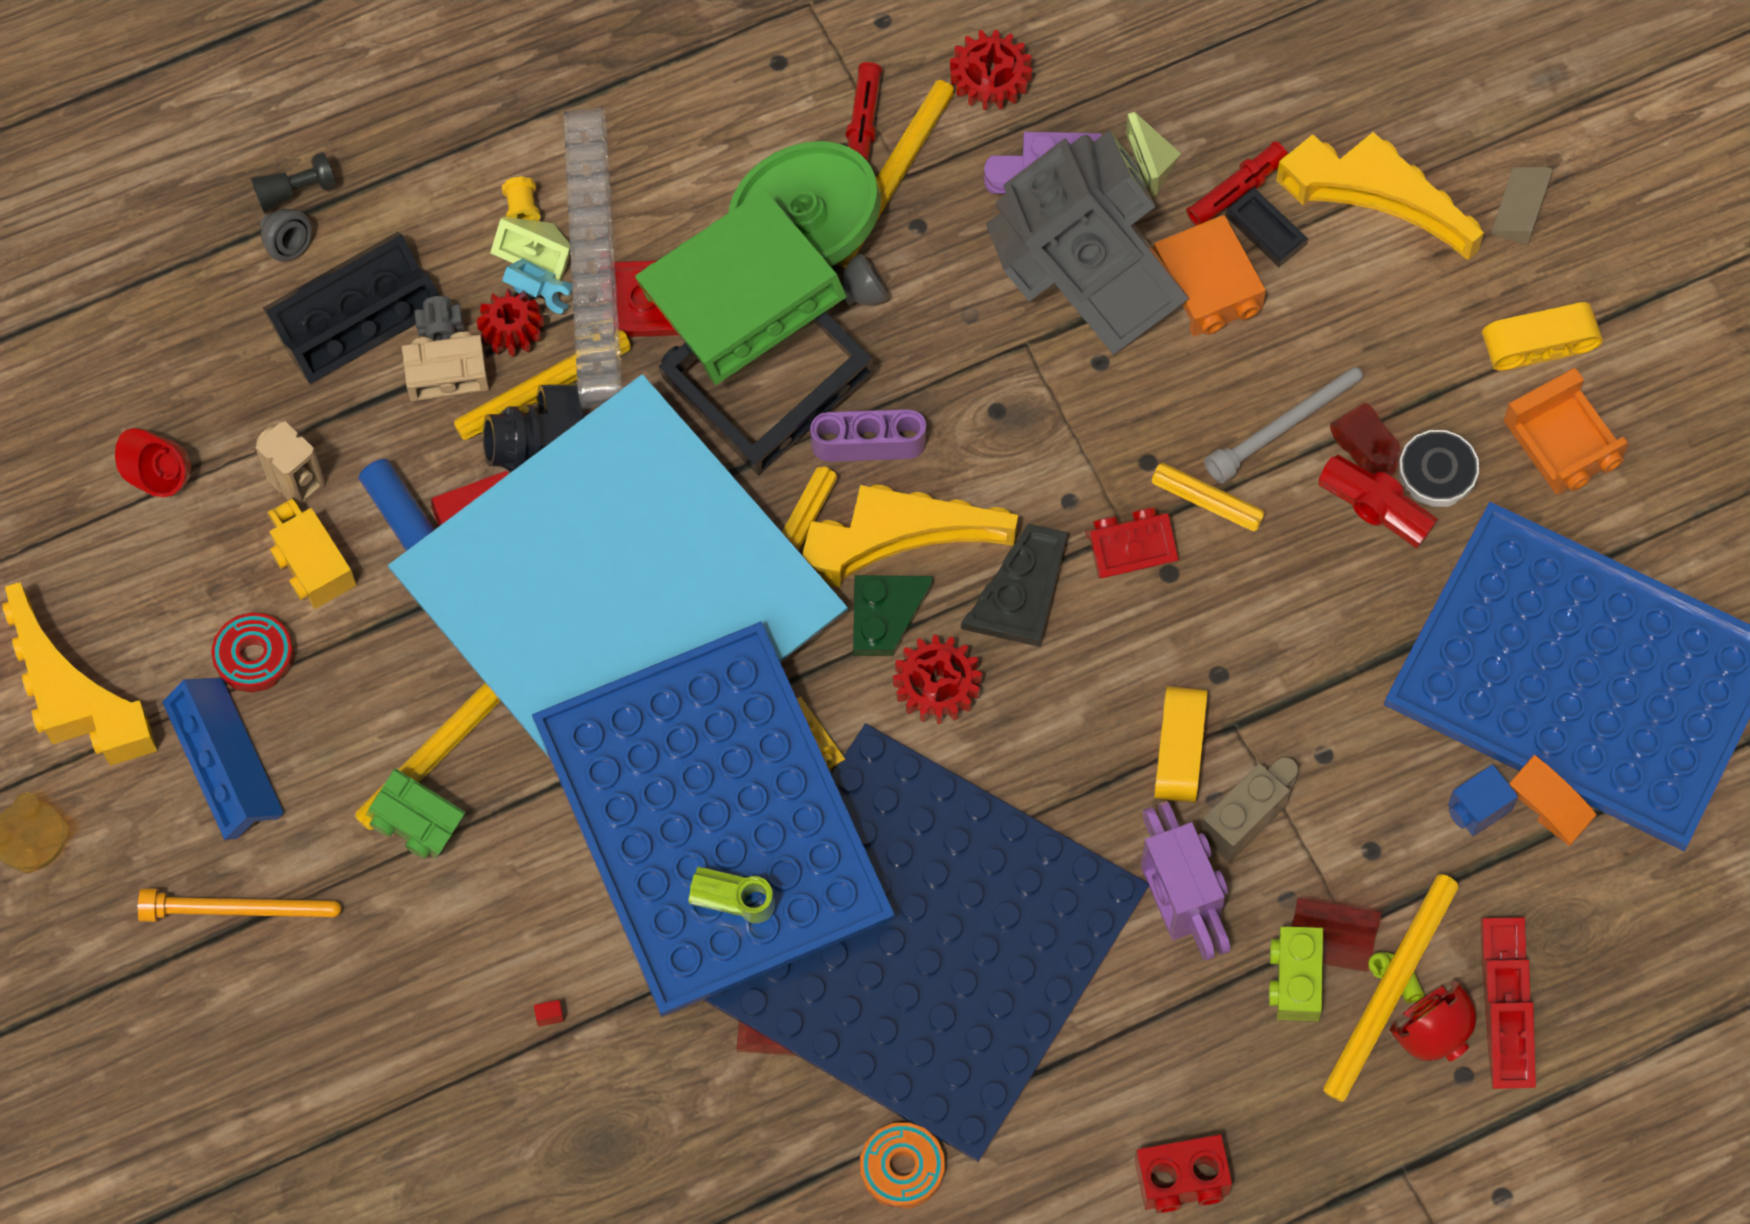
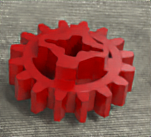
(971, 67)
(924, 671)

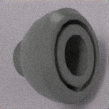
(285, 234)
(863, 282)

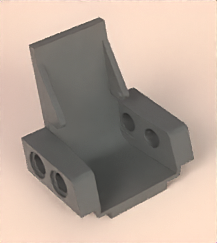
(1074, 226)

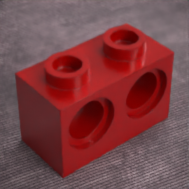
(1179, 1161)

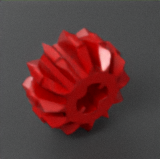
(507, 309)

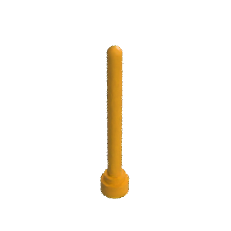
(157, 905)

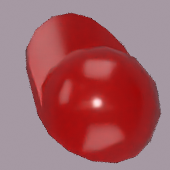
(152, 462)

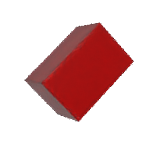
(548, 1013)

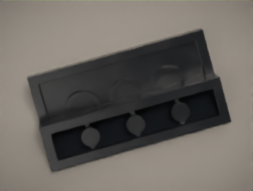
(351, 307)

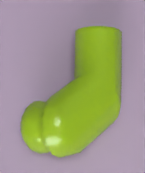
(1378, 965)

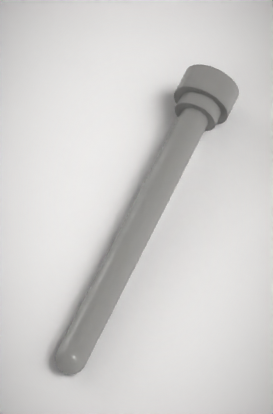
(1224, 463)

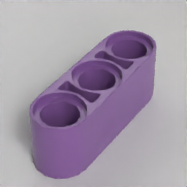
(852, 447)

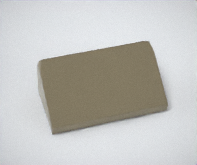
(1521, 203)

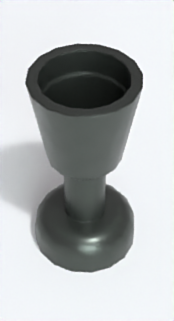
(278, 187)

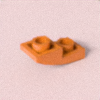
(1553, 799)

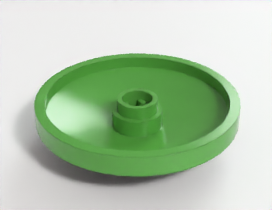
(823, 191)

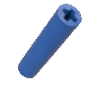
(395, 502)

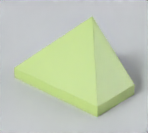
(1151, 151)
(532, 241)

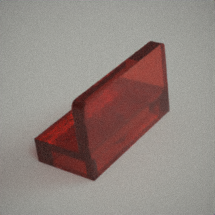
(1347, 932)

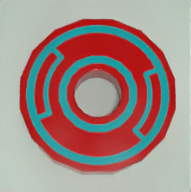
(247, 631)

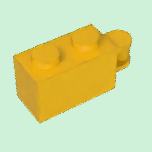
(309, 554)

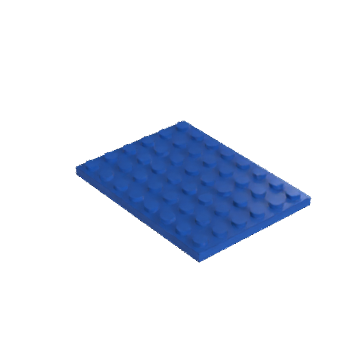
(1585, 668)
(718, 774)

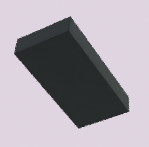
(1266, 227)

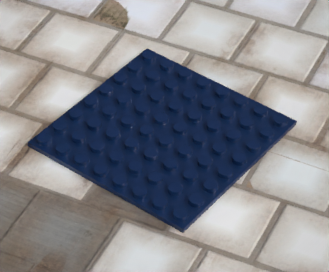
(974, 971)

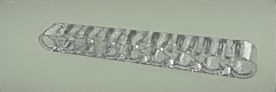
(592, 256)

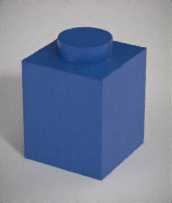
(1481, 801)

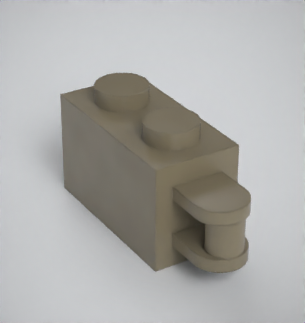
(1249, 807)

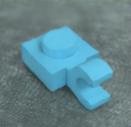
(537, 281)

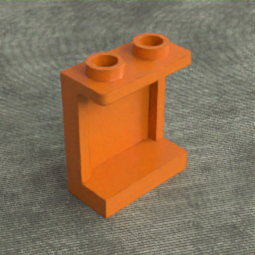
(1213, 274)
(1564, 433)

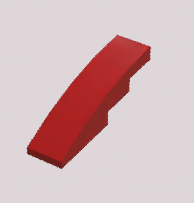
(1508, 1003)

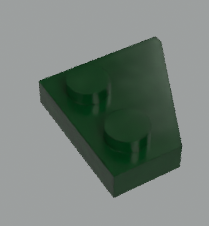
(885, 610)

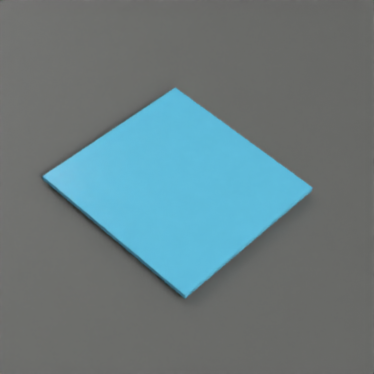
(610, 560)

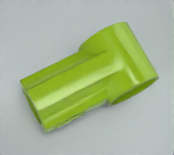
(727, 894)

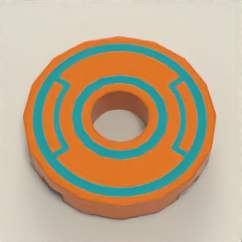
(896, 1141)

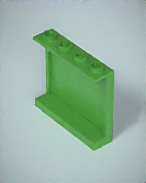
(741, 286)

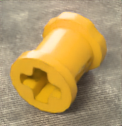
(521, 198)

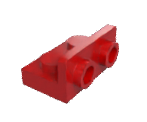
(1131, 543)

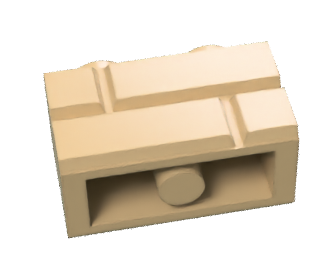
(445, 366)
(289, 463)

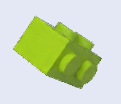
(1299, 973)

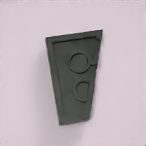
(1021, 592)

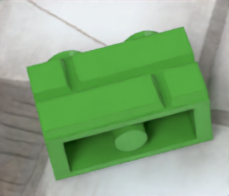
(414, 814)

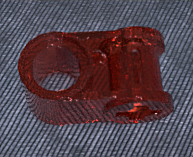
(1363, 437)

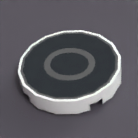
(1438, 468)

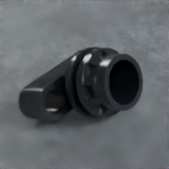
(521, 433)

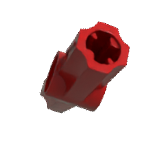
(1377, 499)

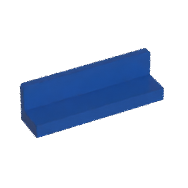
(221, 755)

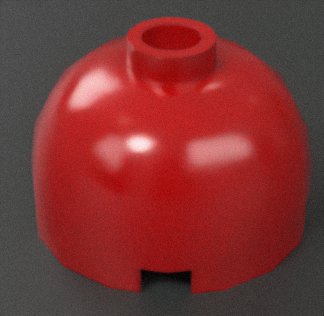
(1437, 1025)

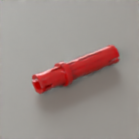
(867, 81)
(1250, 175)

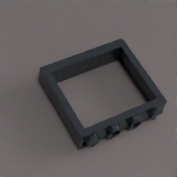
(796, 422)

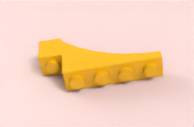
(1380, 180)
(898, 522)
(69, 700)

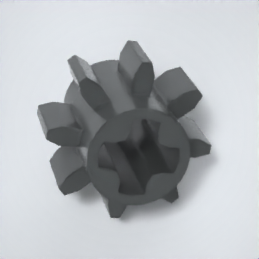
(439, 318)

